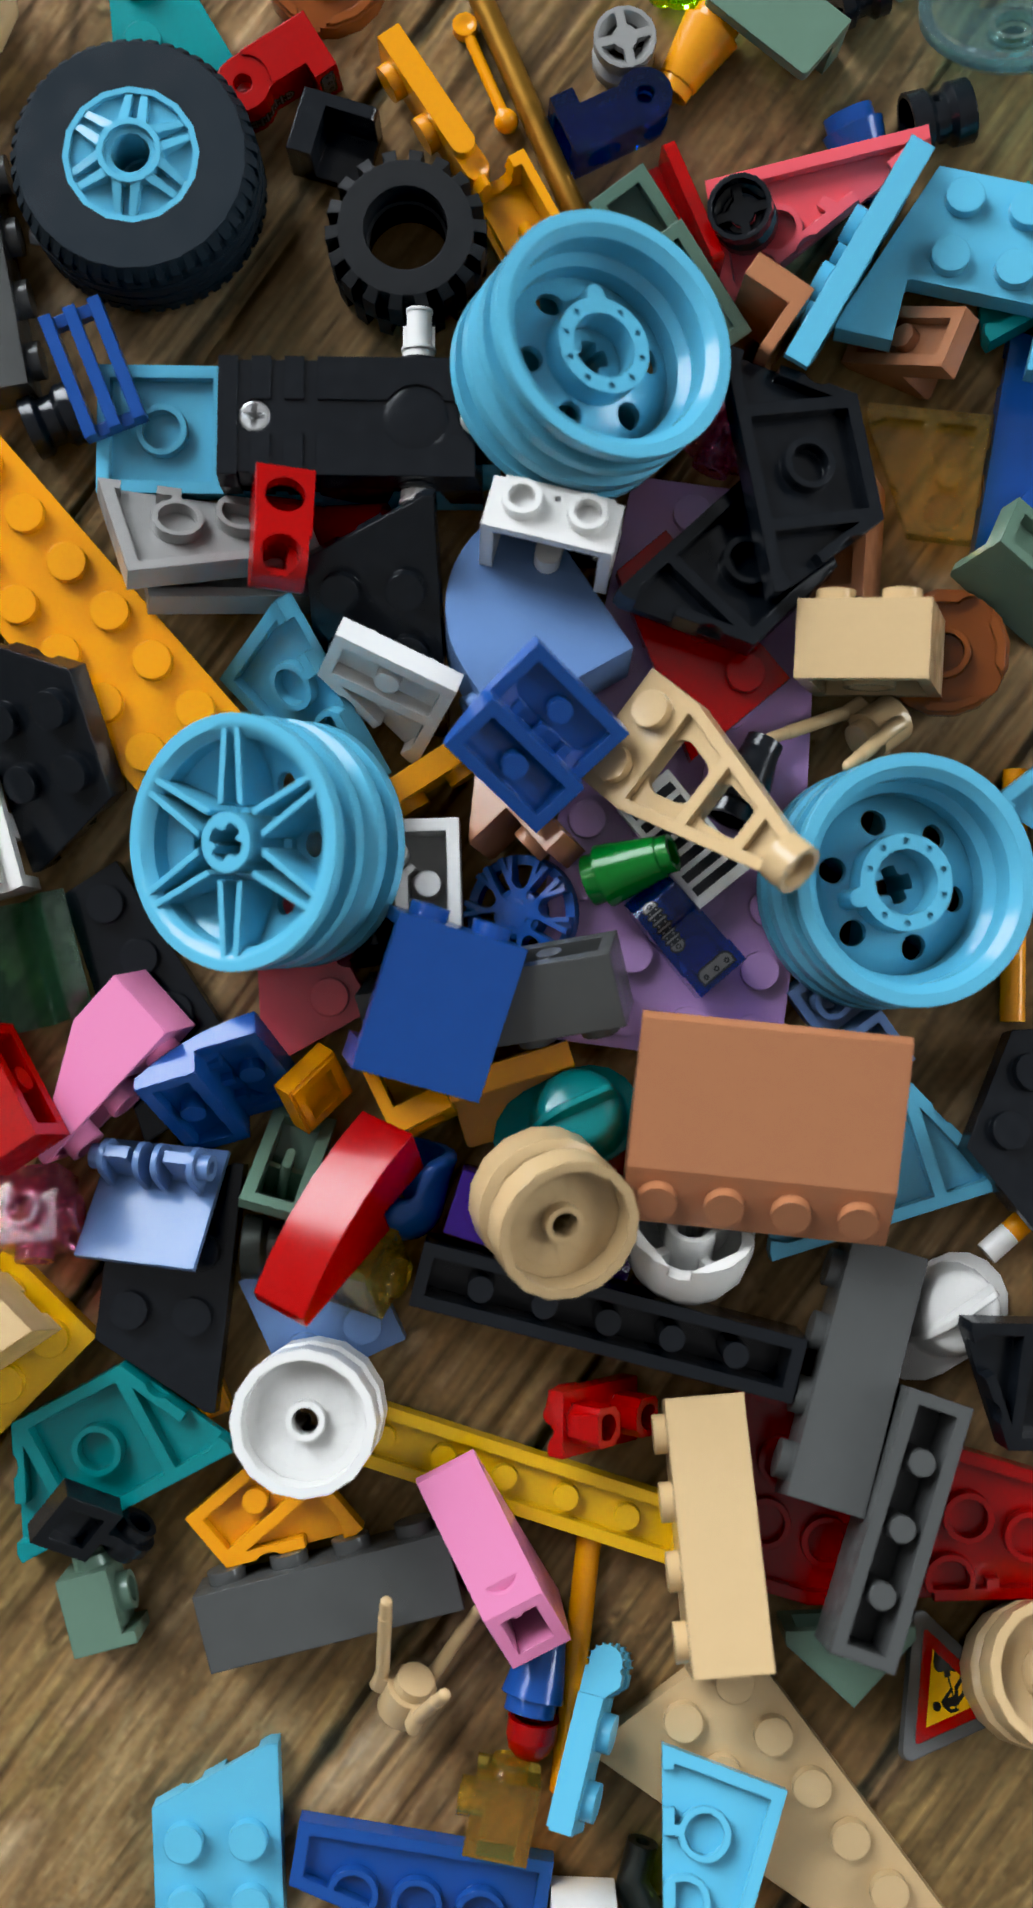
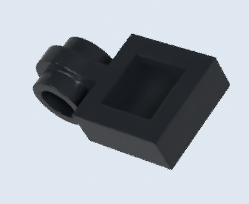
(82, 1518)

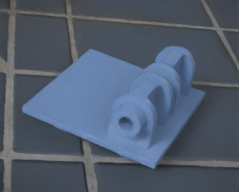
(151, 1203)

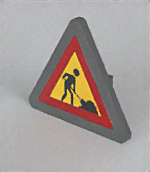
(933, 1696)

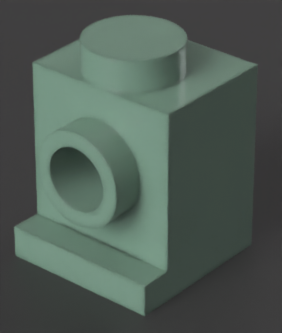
(100, 1605)

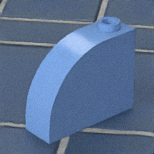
(505, 605)

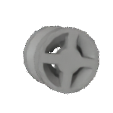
(628, 32)

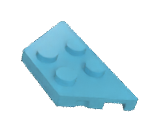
(855, 253)
(929, 1177)
(224, 1835)

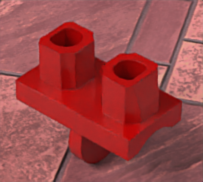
(597, 1414)

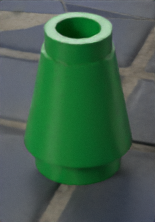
(627, 867)

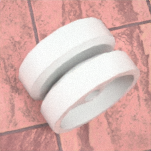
(282, 1444)

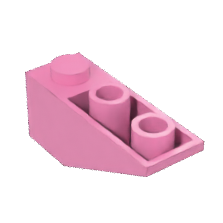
(107, 1048)
(495, 1559)

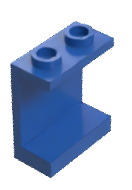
(438, 1002)

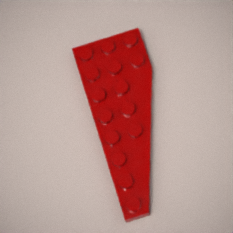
(978, 1549)

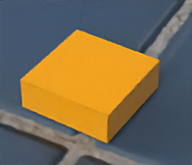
(313, 1088)

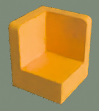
(409, 1105)

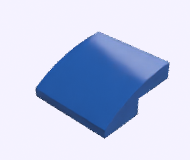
(535, 734)
(216, 1082)

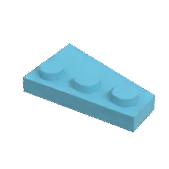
(714, 1831)

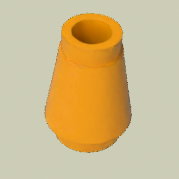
(697, 51)

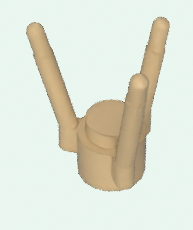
(871, 731)
(410, 1690)

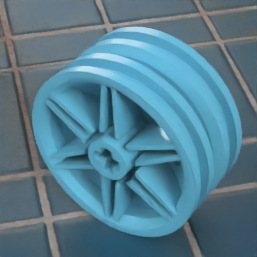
(568, 385)
(227, 843)
(979, 855)

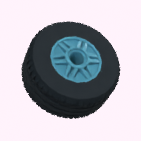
(139, 174)

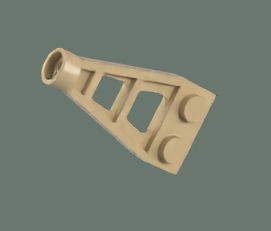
(658, 723)

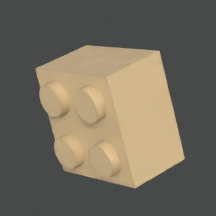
(869, 644)

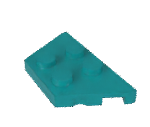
(113, 1435)

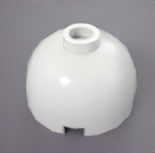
(689, 1261)

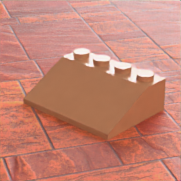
(767, 1127)

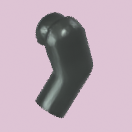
(634, 1874)

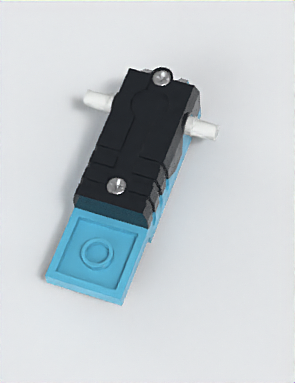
(361, 422)

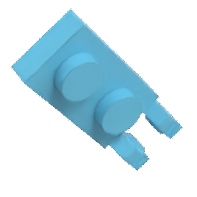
(589, 1735)

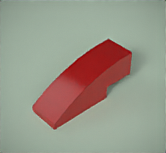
(338, 1217)

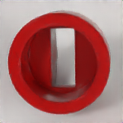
(530, 1738)

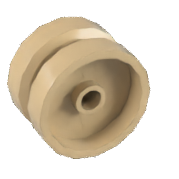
(553, 1212)
(999, 1671)

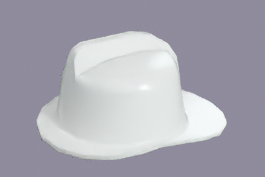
(951, 1287)

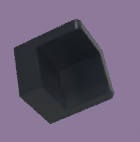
(332, 137)

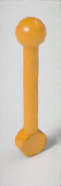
(465, 31)

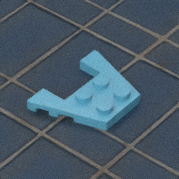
(958, 243)

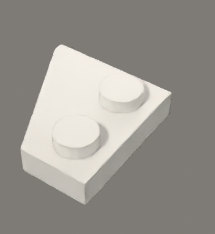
(390, 684)

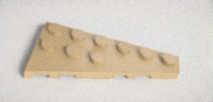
(828, 1837)

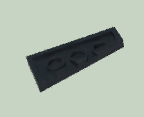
(121, 939)

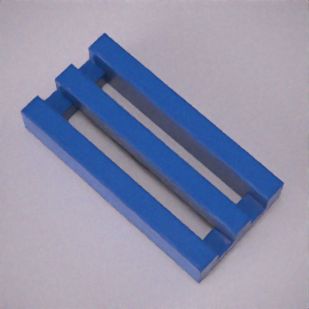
(74, 320)

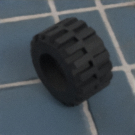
(397, 195)

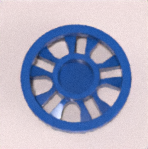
(521, 907)

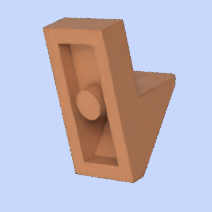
(924, 348)
(496, 826)

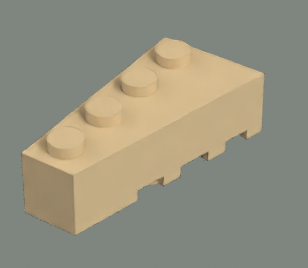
(715, 1537)

